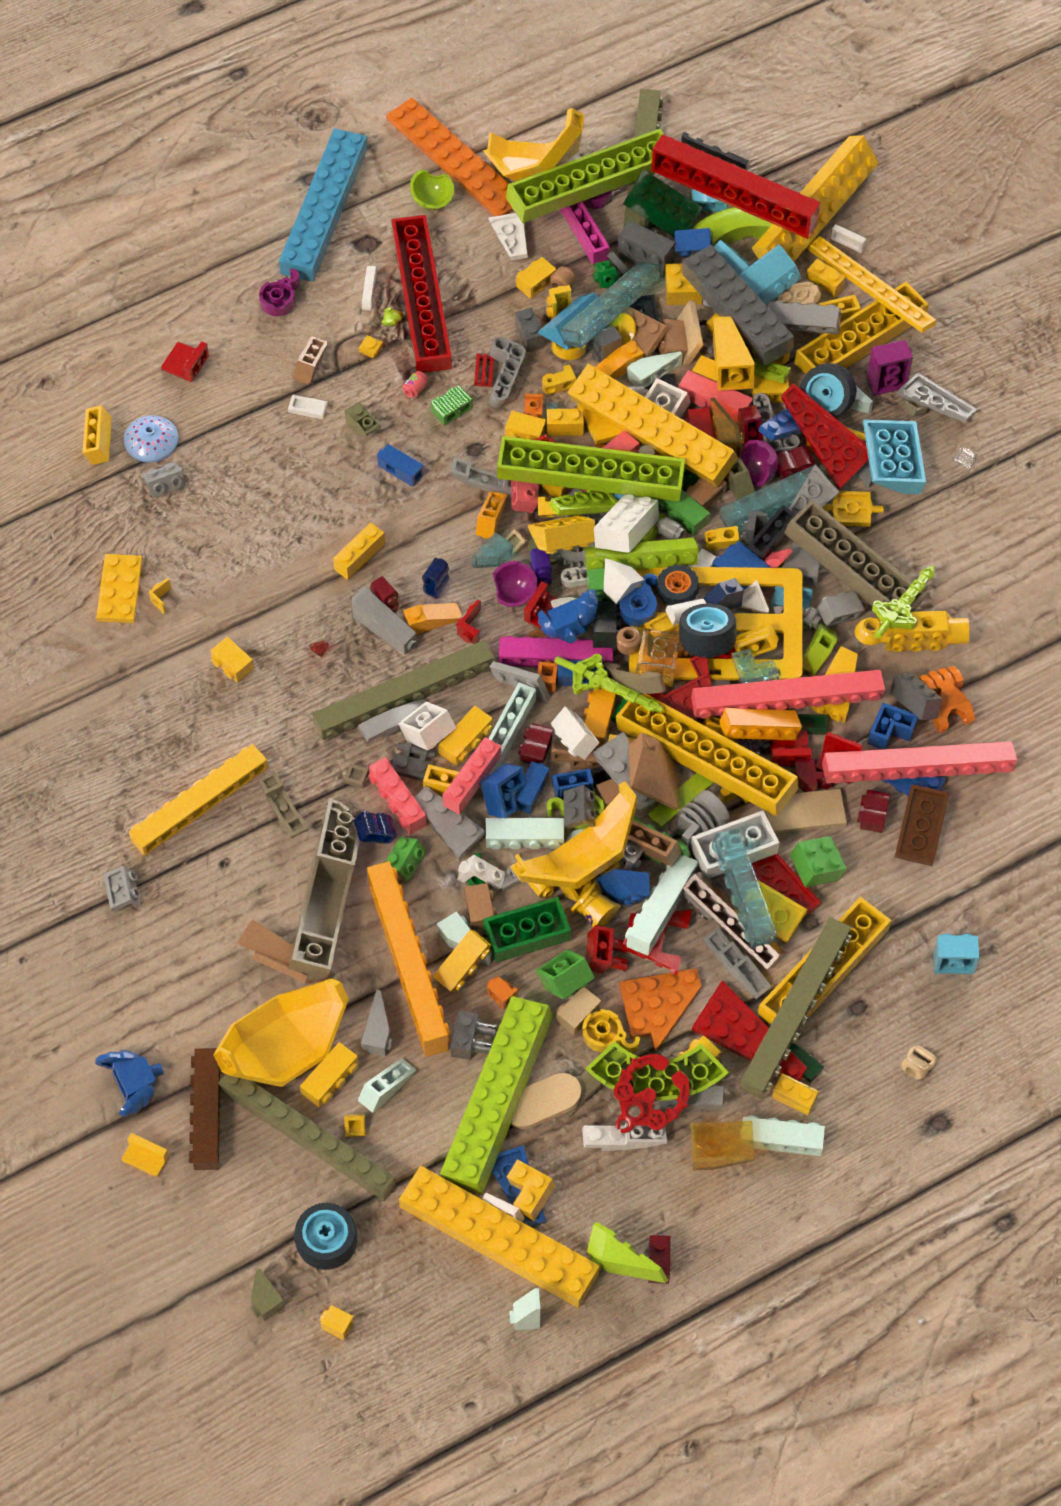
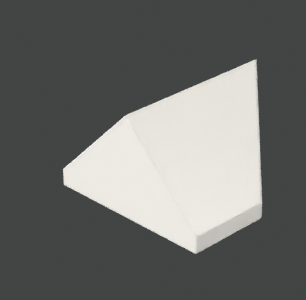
(619, 580)
(753, 601)

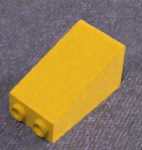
(732, 359)

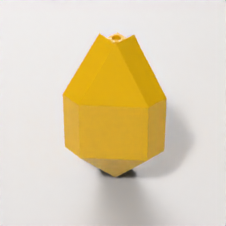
(523, 159)
(588, 851)
(284, 1034)

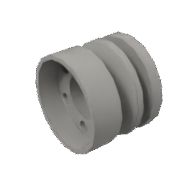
(706, 811)

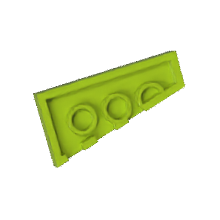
(583, 503)

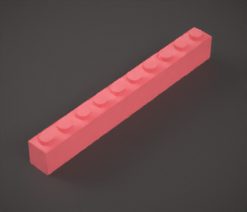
(789, 693)
(919, 762)

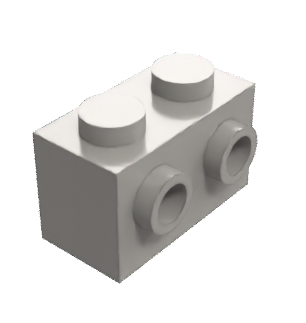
(840, 608)

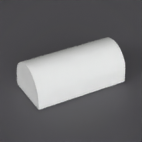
(674, 611)

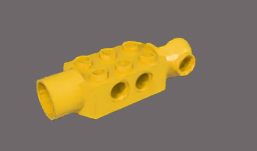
(932, 632)

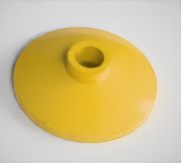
(625, 326)

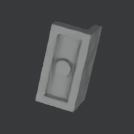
(687, 829)

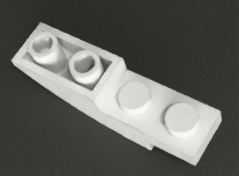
(611, 1139)

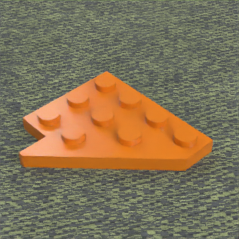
(658, 1002)

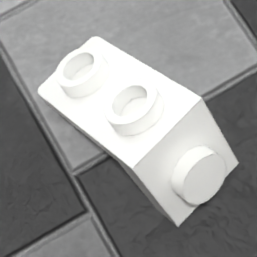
(481, 869)

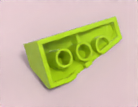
(619, 1257)

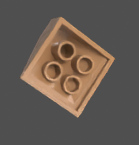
(653, 771)

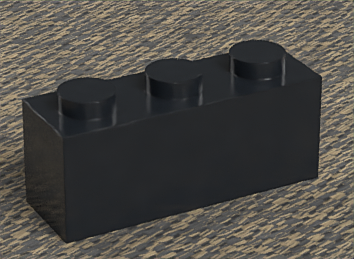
(771, 533)
(606, 625)

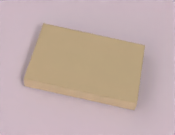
(692, 331)

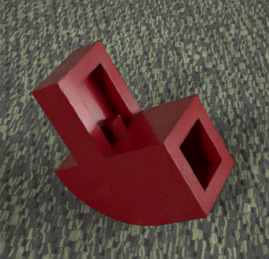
(808, 778)

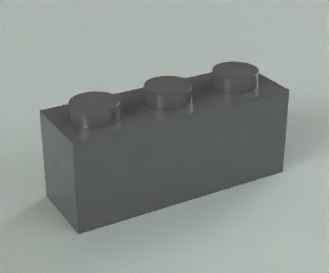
(915, 695)

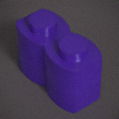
(541, 566)

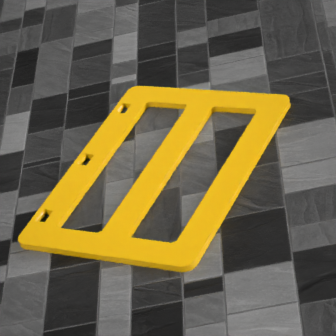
(787, 623)

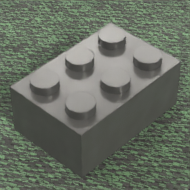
(644, 245)

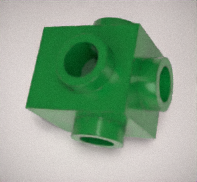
(605, 274)

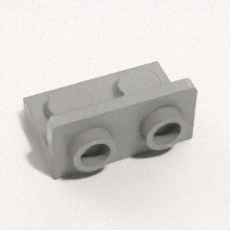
(121, 888)

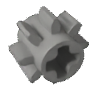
(810, 618)

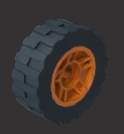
(681, 576)

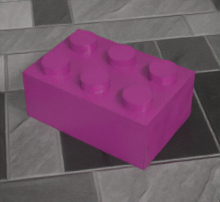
(889, 367)

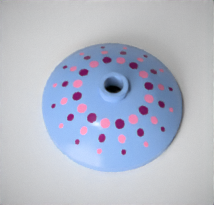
(153, 445)

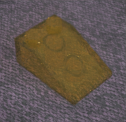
(725, 428)
(659, 654)
(721, 1144)

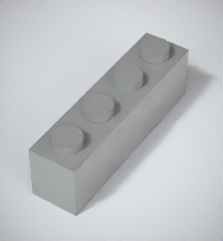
(807, 317)

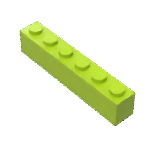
(646, 554)

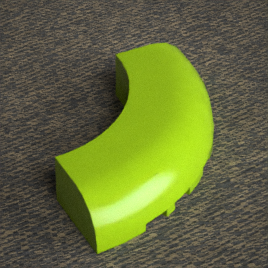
(733, 225)
(698, 1065)

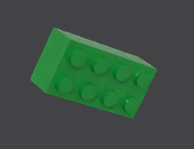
(527, 929)

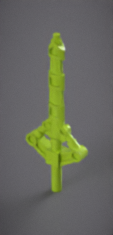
(899, 607)
(599, 679)

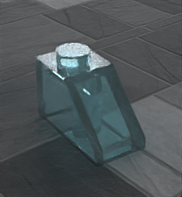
(493, 553)

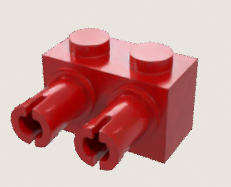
(599, 950)

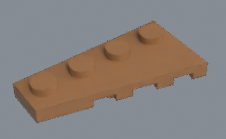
(648, 331)

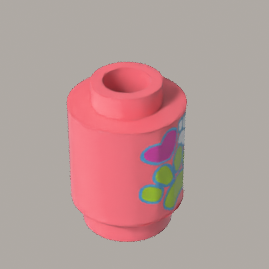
(415, 384)

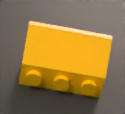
(563, 533)

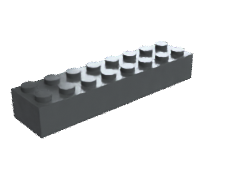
(733, 297)

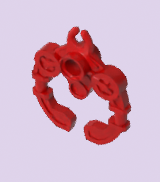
(645, 1099)

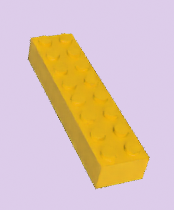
(858, 334)
(867, 929)

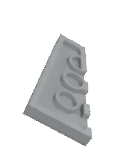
(935, 397)
(615, 761)
(456, 830)

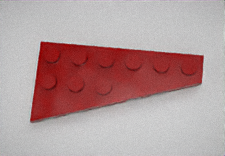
(832, 442)

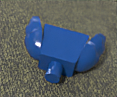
(570, 618)
(133, 1078)

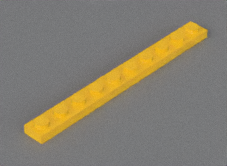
(872, 285)

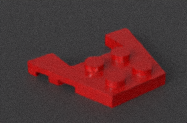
(681, 697)
(672, 962)

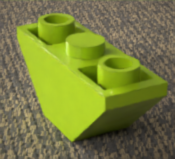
(818, 649)

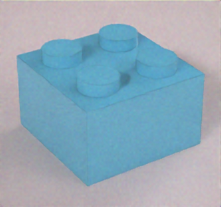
(956, 954)

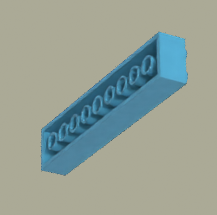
(323, 204)

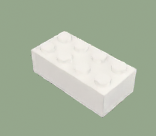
(626, 523)
(756, 835)

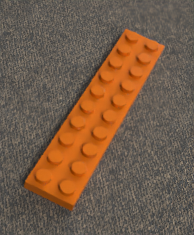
(452, 156)

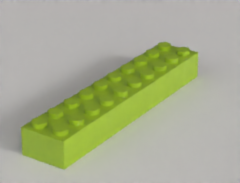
(582, 178)
(590, 468)
(497, 1094)

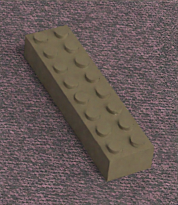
(848, 556)

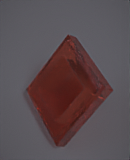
(319, 647)

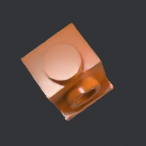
(533, 405)
(548, 672)
(501, 991)

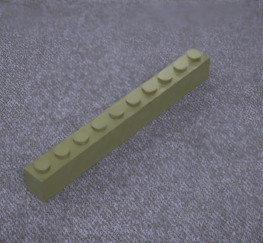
(647, 118)
(403, 689)
(795, 1008)
(309, 1135)

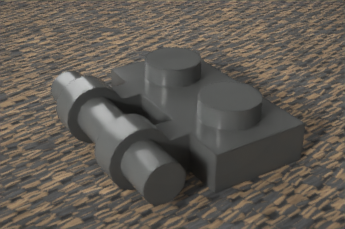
(409, 766)

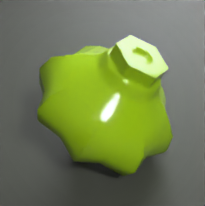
(391, 317)

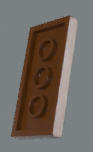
(921, 825)

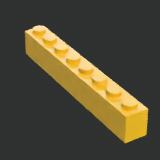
(198, 799)

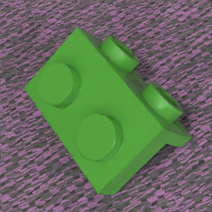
(406, 856)

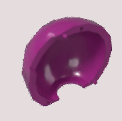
(760, 461)
(514, 583)

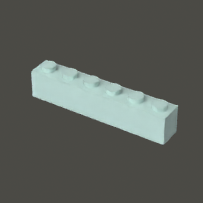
(512, 719)
(661, 905)

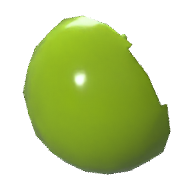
(431, 191)

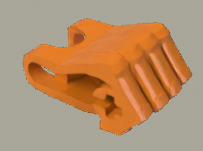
(947, 686)

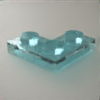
(751, 672)

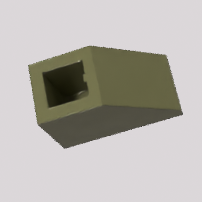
(361, 420)
(739, 480)

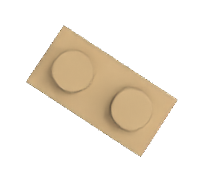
(574, 1012)

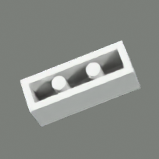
(574, 733)

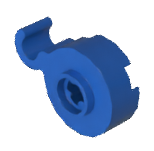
(644, 599)

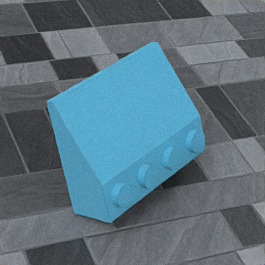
(895, 455)

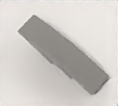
(387, 722)
(736, 963)

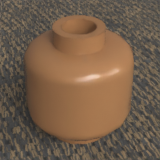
(562, 277)
(628, 640)

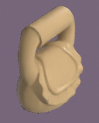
(914, 1065)

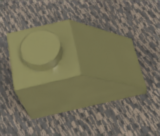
(264, 1297)

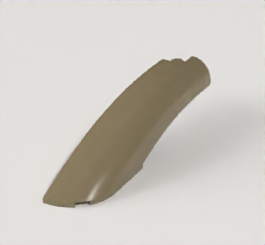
(325, 893)

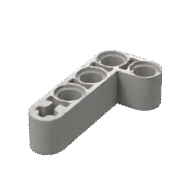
(507, 356)
(764, 407)

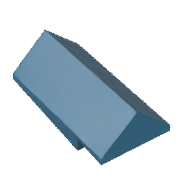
(553, 329)

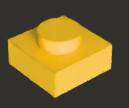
(370, 346)

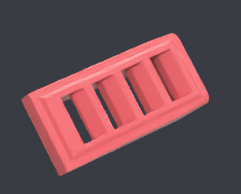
(777, 558)

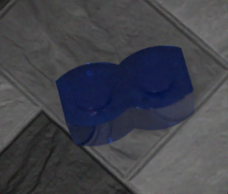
(436, 577)
(375, 827)

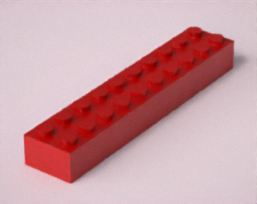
(735, 186)
(421, 294)

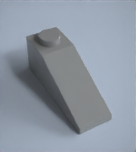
(377, 1032)

